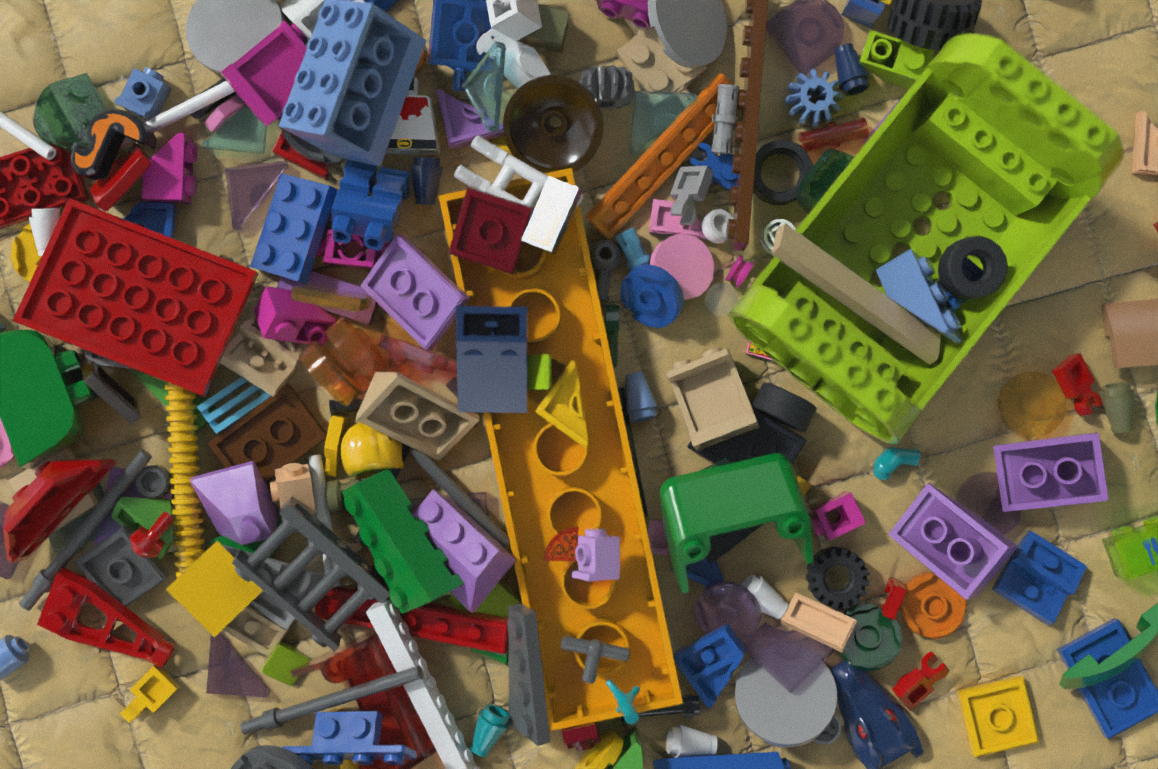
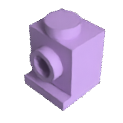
(597, 556)

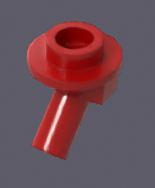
(147, 542)

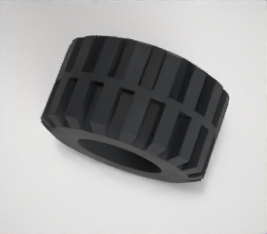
(933, 22)

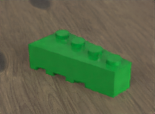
(398, 542)

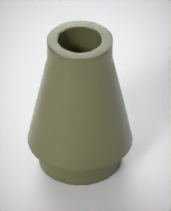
(1118, 405)

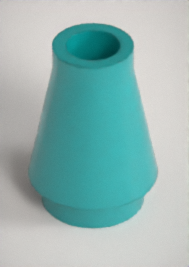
(489, 728)

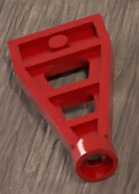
(65, 605)

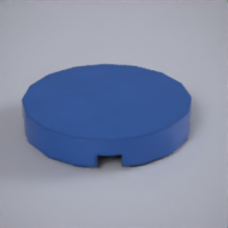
(652, 295)

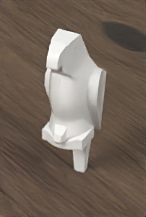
(521, 61)

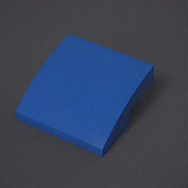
(1039, 577)

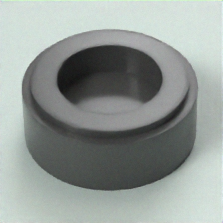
(153, 481)

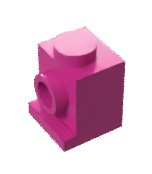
(848, 516)

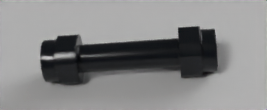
(689, 708)

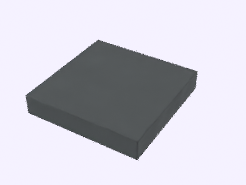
(119, 569)

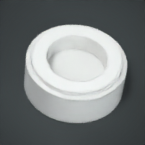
(715, 225)

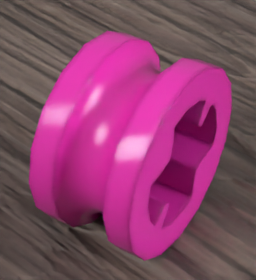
(739, 271)

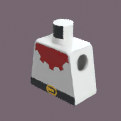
(416, 126)

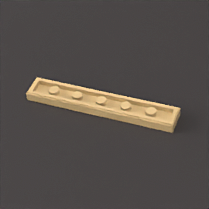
(856, 293)

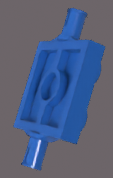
(454, 36)

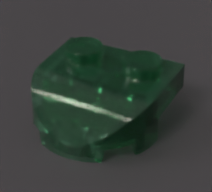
(66, 111)
(821, 177)

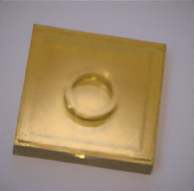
(331, 297)

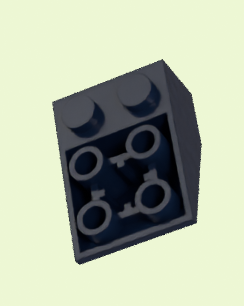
(492, 359)

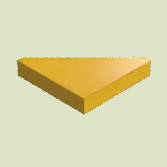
(564, 406)

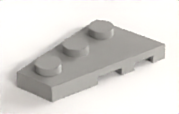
(299, 587)

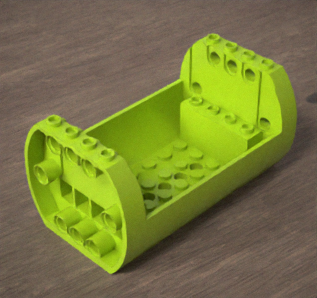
(1016, 170)

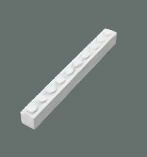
(423, 693)

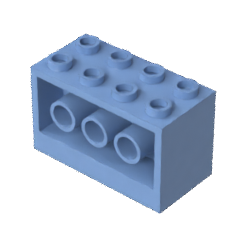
(352, 81)

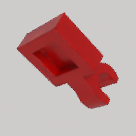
(917, 684)

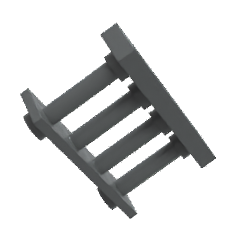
(320, 541)

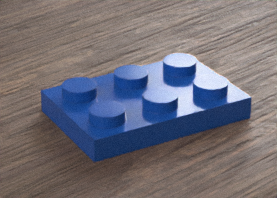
(294, 228)

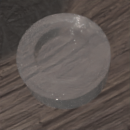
(721, 299)

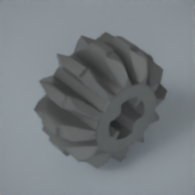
(609, 85)

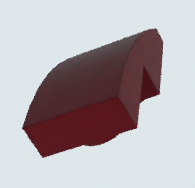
(581, 736)

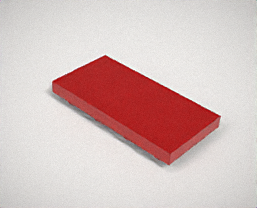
(36, 183)

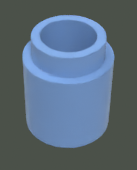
(12, 654)

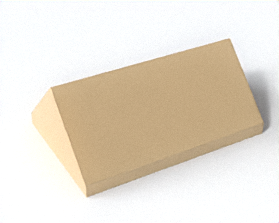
(413, 414)

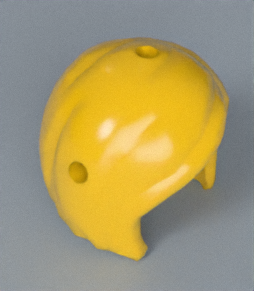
(369, 450)

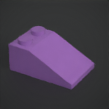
(1051, 472)
(952, 541)

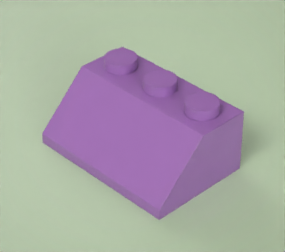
(469, 548)

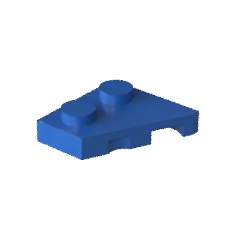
(710, 662)

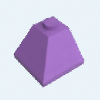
(238, 502)

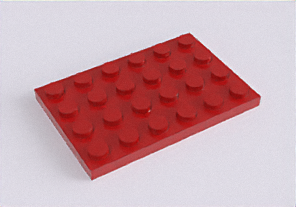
(136, 297)

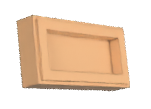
(819, 622)

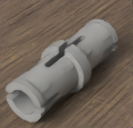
(725, 119)

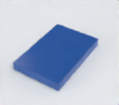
(1121, 699)

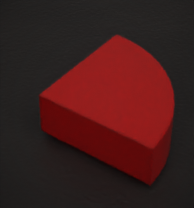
(896, 592)

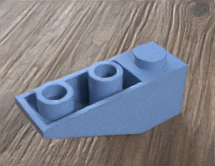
(911, 285)

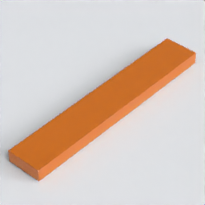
(657, 163)

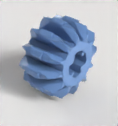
(825, 102)

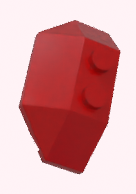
(48, 501)

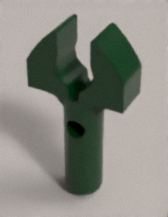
(612, 331)

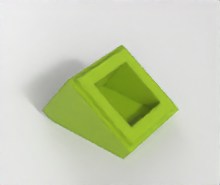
(539, 372)
(282, 661)

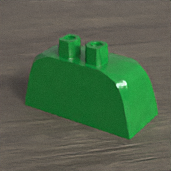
(36, 397)

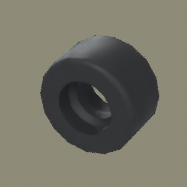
(993, 262)

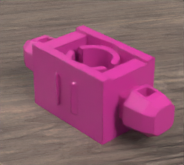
(332, 252)

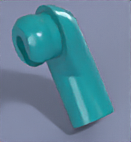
(892, 458)

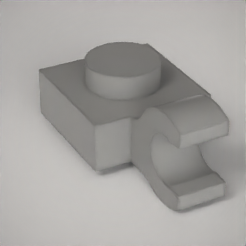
(689, 187)

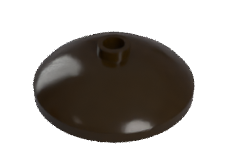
(550, 147)

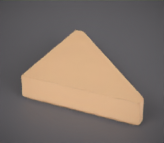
(1145, 146)

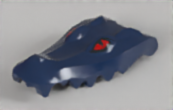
(872, 719)

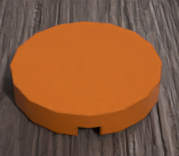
(932, 606)

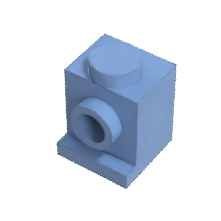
(151, 102)

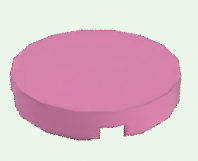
(687, 262)

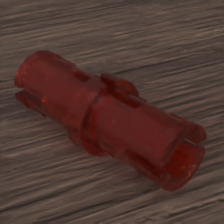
(834, 134)

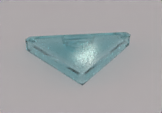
(486, 85)
(654, 113)
(240, 134)

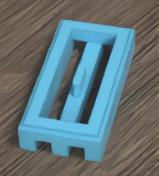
(210, 418)

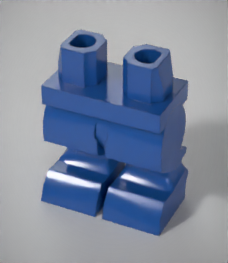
(364, 214)

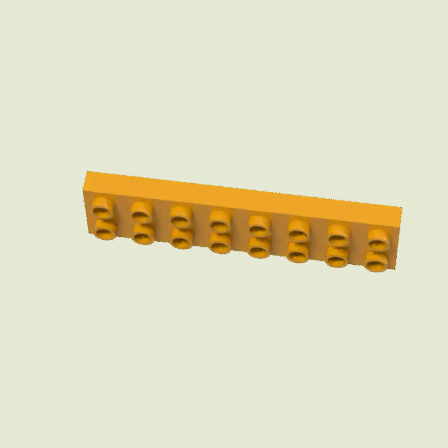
(559, 484)

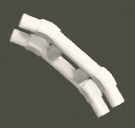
(510, 166)

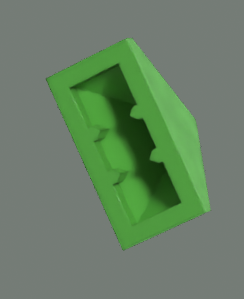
(144, 513)

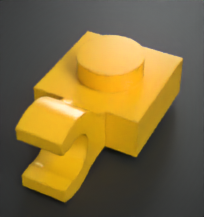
(150, 692)

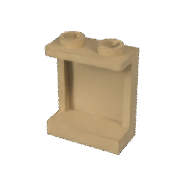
(712, 398)

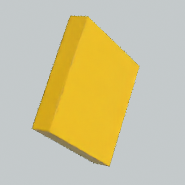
(213, 589)
(997, 716)

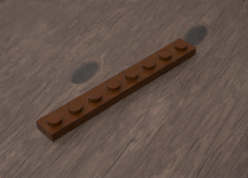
(747, 130)

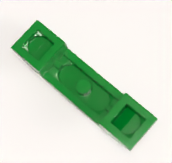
(1089, 672)

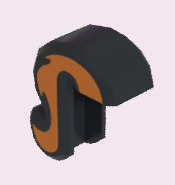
(105, 138)

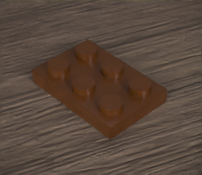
(270, 434)

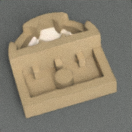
(261, 360)

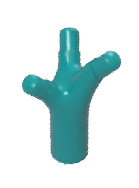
(625, 702)

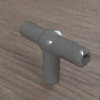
(595, 650)

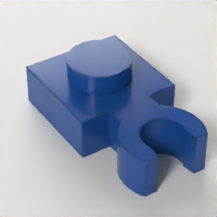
(719, 165)

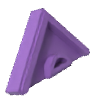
(462, 122)

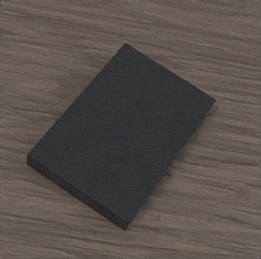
(765, 440)

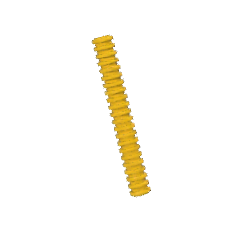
(184, 467)

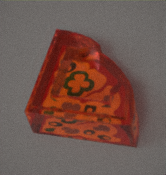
(563, 545)

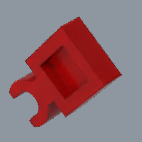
(1075, 383)

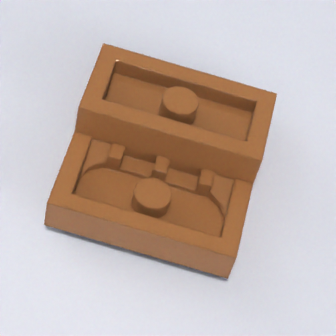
(1132, 332)

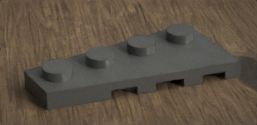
(526, 680)

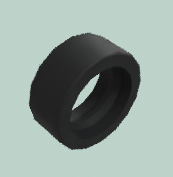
(779, 147)

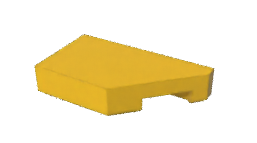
(332, 447)

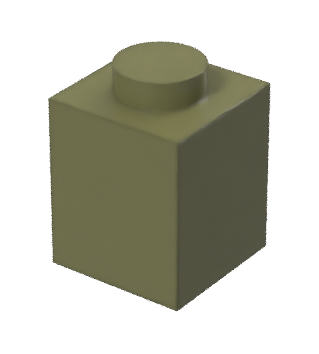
(553, 29)

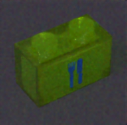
(1133, 550)

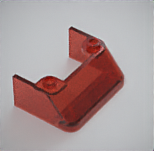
(364, 662)

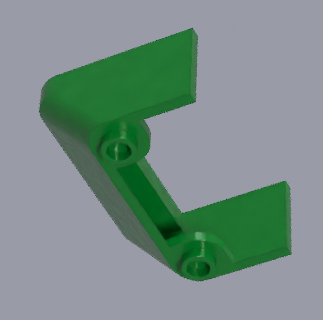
(731, 500)

